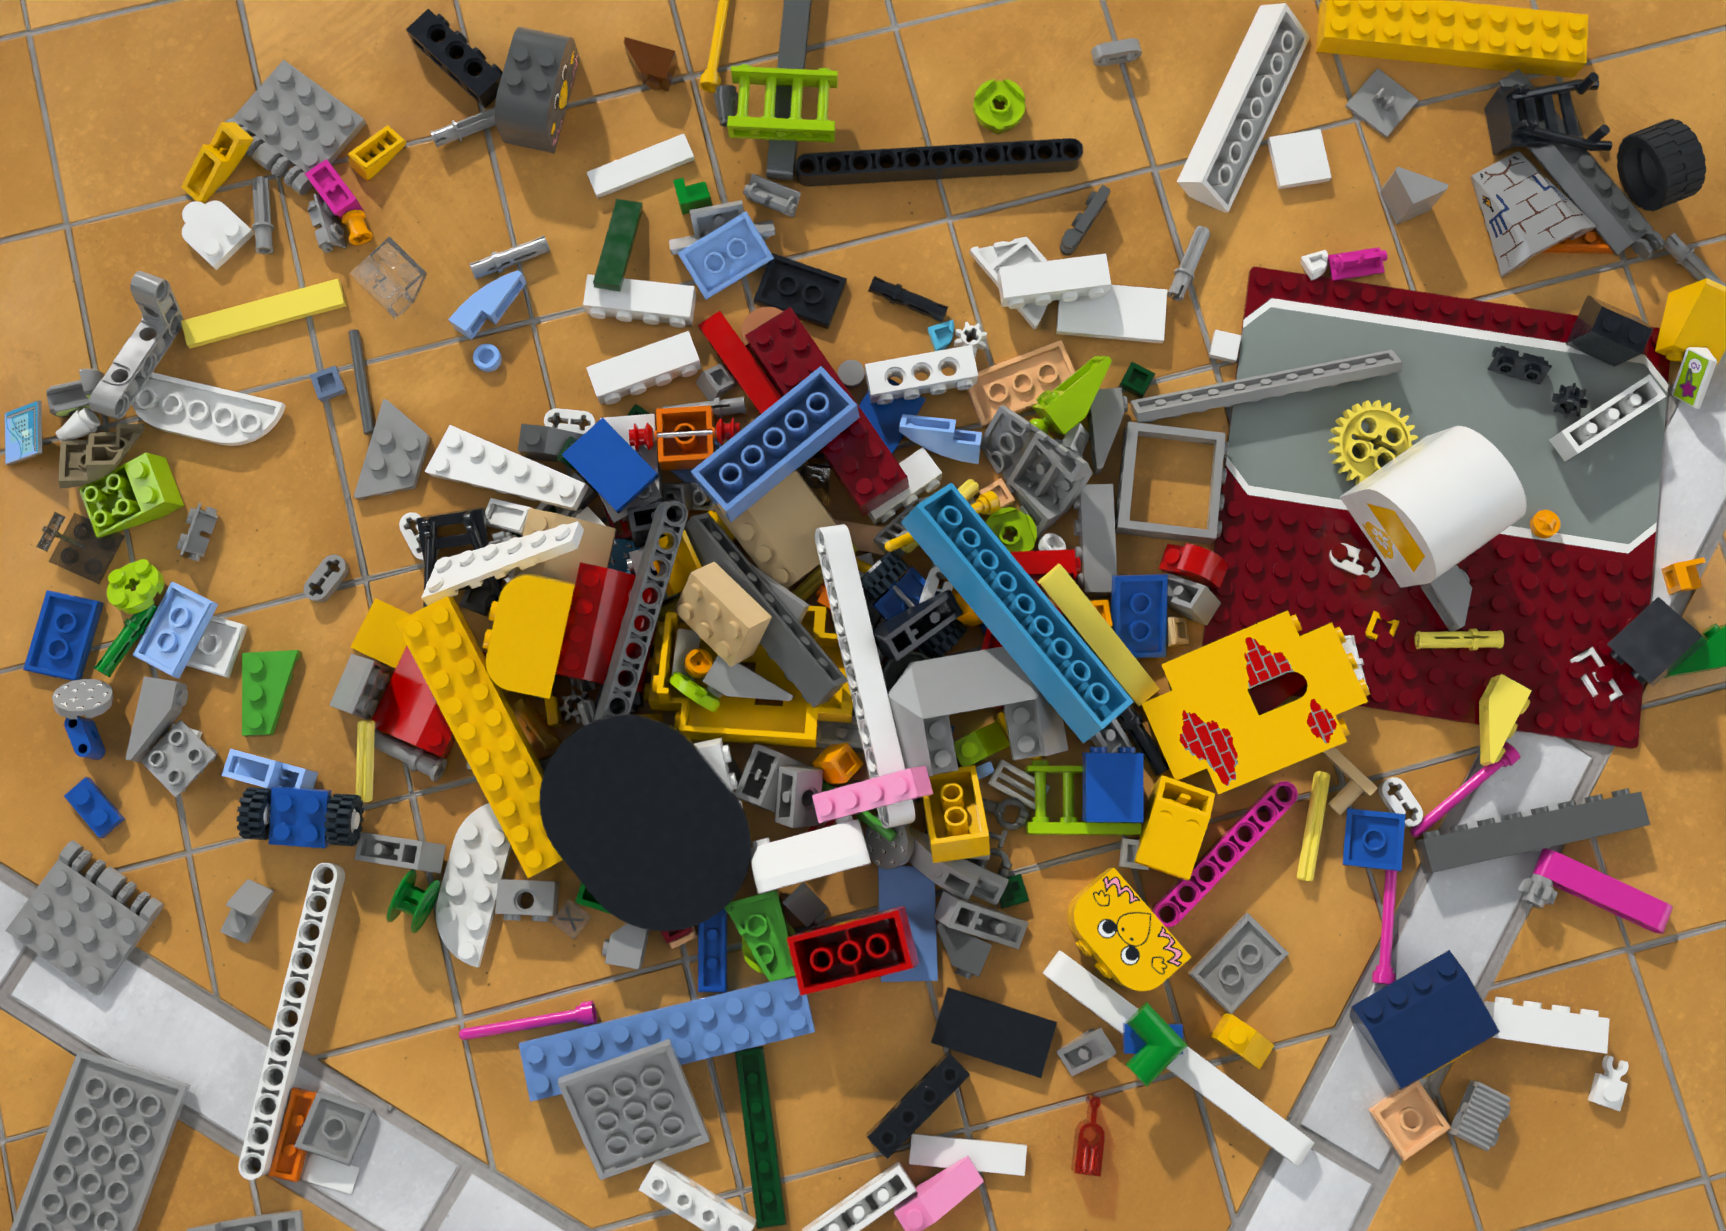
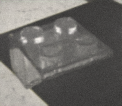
(390, 277)

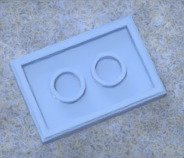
(725, 255)
(175, 630)

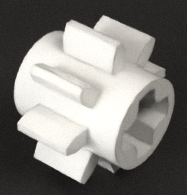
(966, 333)

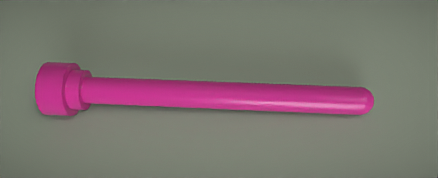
(1509, 758)
(1384, 971)
(583, 1014)

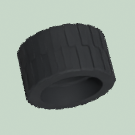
(1661, 164)

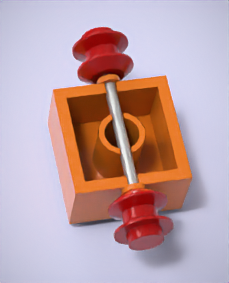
(683, 436)

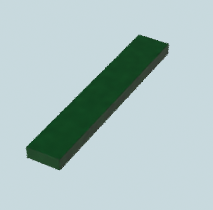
(760, 1137)

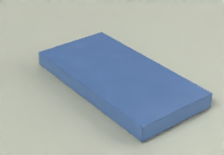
(916, 892)

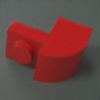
(1195, 563)

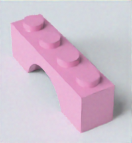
(872, 794)

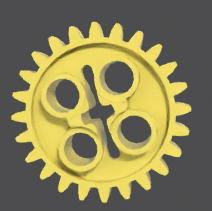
(1379, 421)

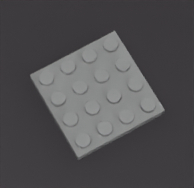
(634, 1109)

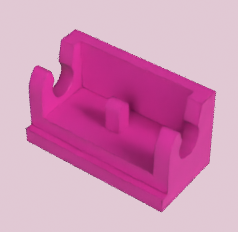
(332, 189)

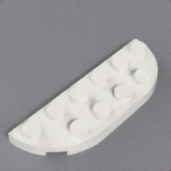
(205, 411)
(470, 885)

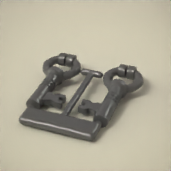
(998, 810)

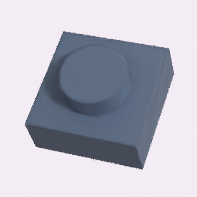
(328, 383)

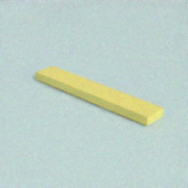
(263, 313)
(1098, 634)

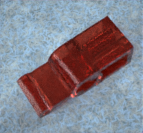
(1087, 1154)

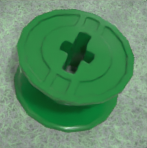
(413, 901)

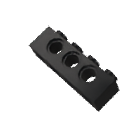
(430, 28)
(917, 1105)

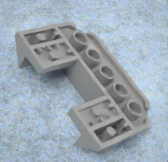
(966, 683)

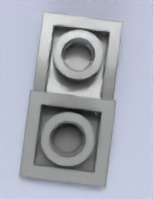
(690, 493)

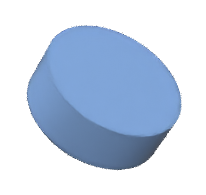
(487, 357)

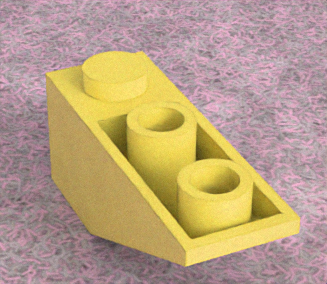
(1498, 712)

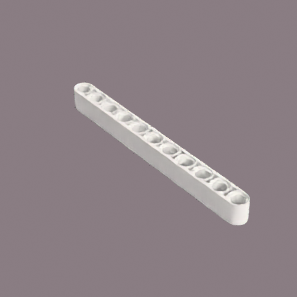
(861, 664)
(282, 1029)
(1187, 1066)

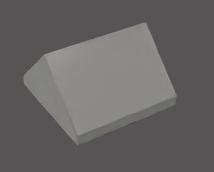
(1410, 194)

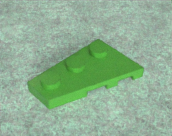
(263, 689)
(765, 930)

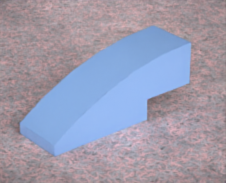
(487, 303)
(942, 437)
(266, 772)

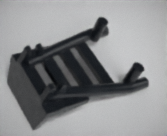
(1508, 131)
(476, 535)

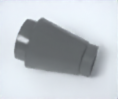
(726, 102)

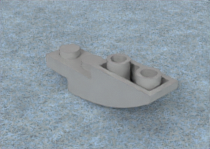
(956, 876)

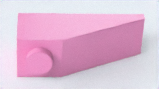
(938, 1195)

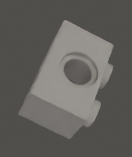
(794, 795)
(511, 892)

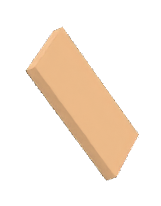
(1019, 381)

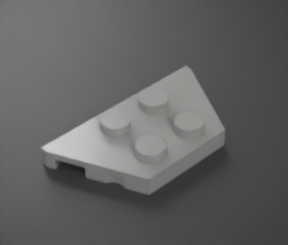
(393, 455)

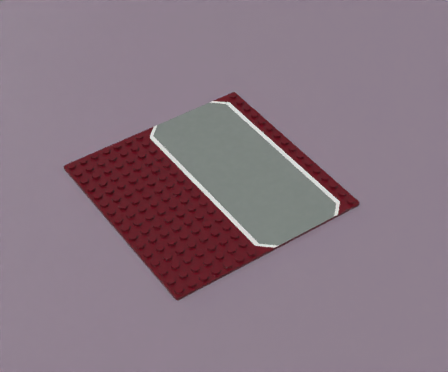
(1542, 593)

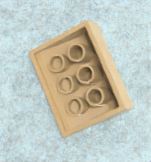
(782, 529)
(593, 549)

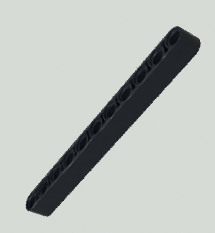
(948, 153)

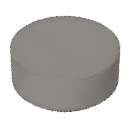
(851, 373)

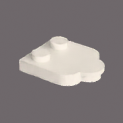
(214, 231)

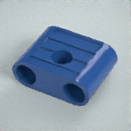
(85, 738)

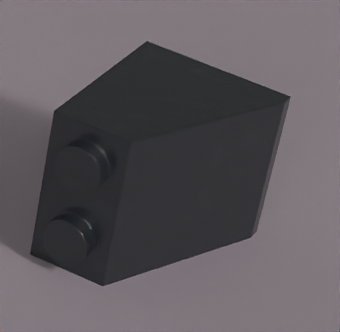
(1608, 332)
(1655, 643)

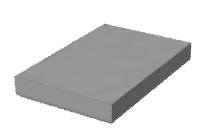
(1238, 963)

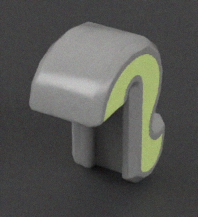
(70, 396)

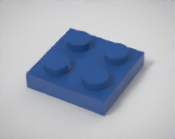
(1374, 839)

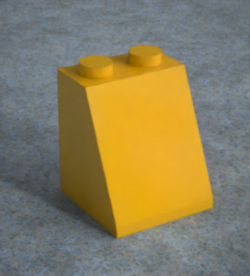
(1694, 319)

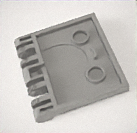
(295, 125)
(81, 921)

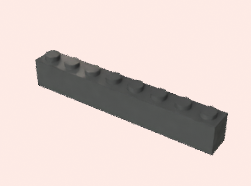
(785, 636)
(1531, 832)

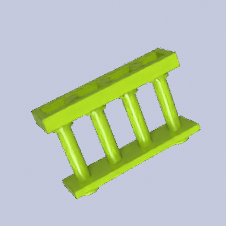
(775, 128)
(1068, 823)

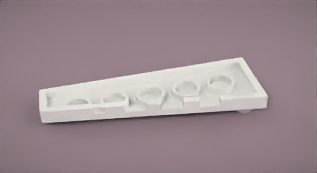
(489, 466)
(498, 560)

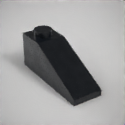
(916, 625)

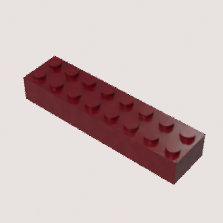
(855, 455)

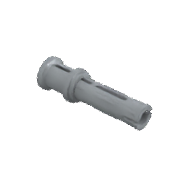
(416, 758)

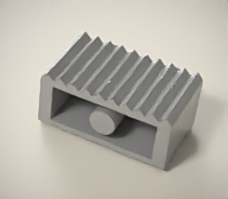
(1480, 1115)

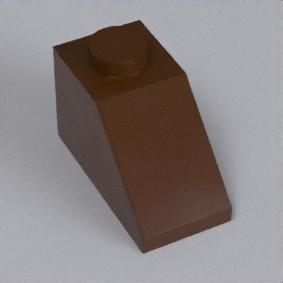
(652, 63)

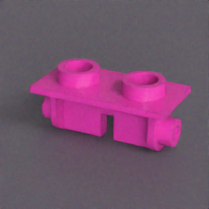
(1357, 263)

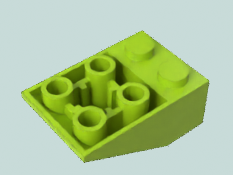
(131, 495)

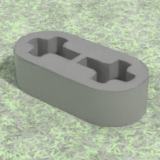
(1116, 52)
(321, 574)

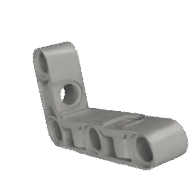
(143, 349)

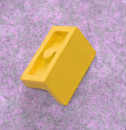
(685, 563)

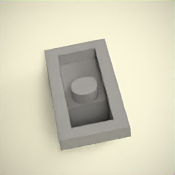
(246, 910)
(1086, 1051)

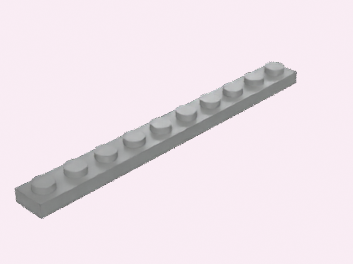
(1265, 386)

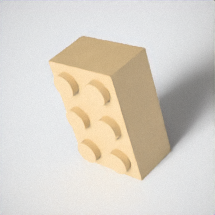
(722, 613)

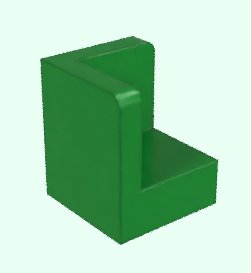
(692, 196)

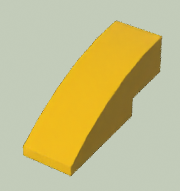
(216, 161)

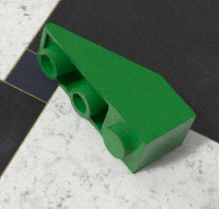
(1708, 657)

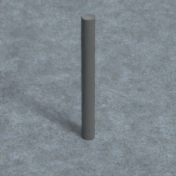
(361, 382)

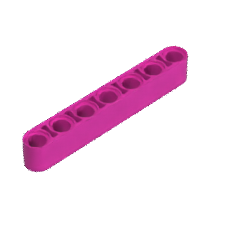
(1236, 847)

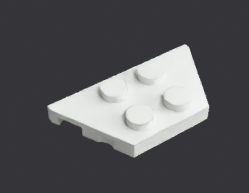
(1009, 254)

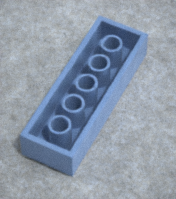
(775, 443)

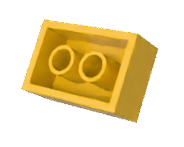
(956, 816)

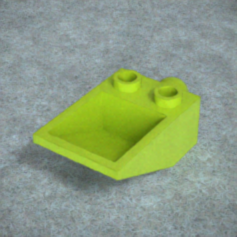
(1072, 399)

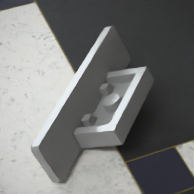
(712, 217)

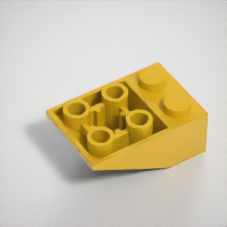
(1174, 827)

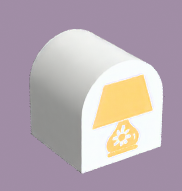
(1437, 504)

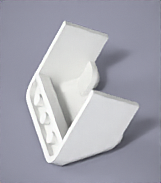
(809, 855)

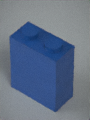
(1112, 785)

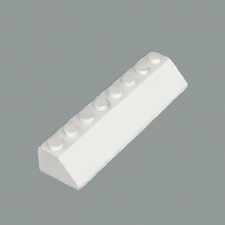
(1244, 107)

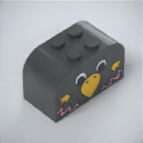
(535, 88)

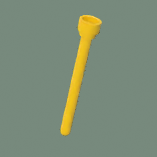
(710, 78)
(985, 504)

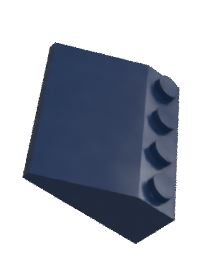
(1424, 1020)

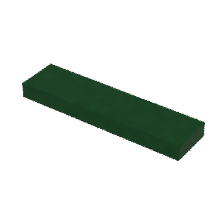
(618, 245)

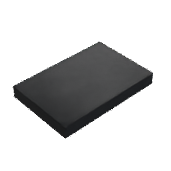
(805, 289)

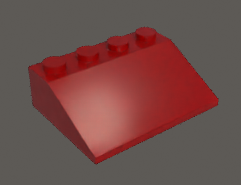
(595, 622)
(411, 710)

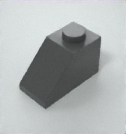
(806, 905)
(963, 950)

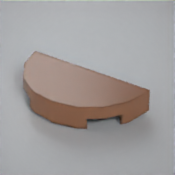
(757, 318)

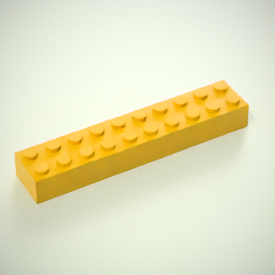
(1456, 34)
(482, 726)

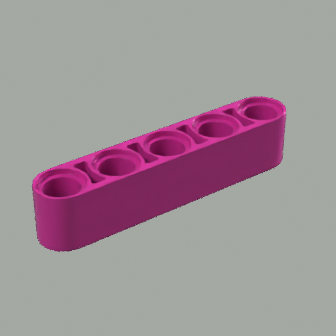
(1603, 891)

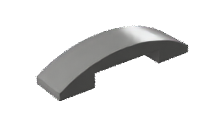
(266, 1222)

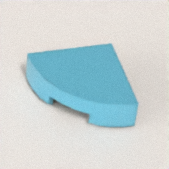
(941, 335)

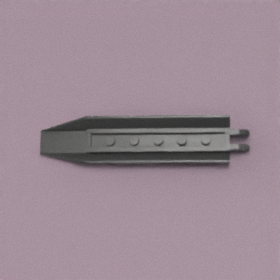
(1591, 188)

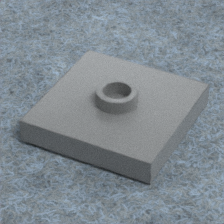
(333, 1127)

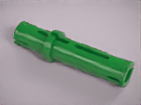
(125, 640)

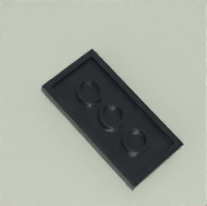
(994, 1032)

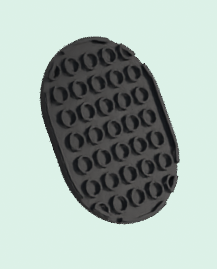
(645, 822)

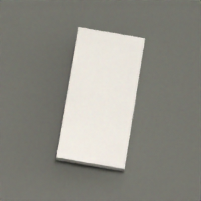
(1120, 314)

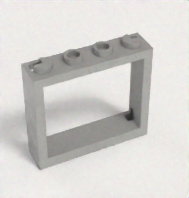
(1218, 476)

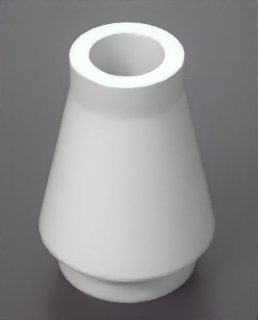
(78, 425)

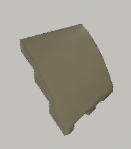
(94, 458)

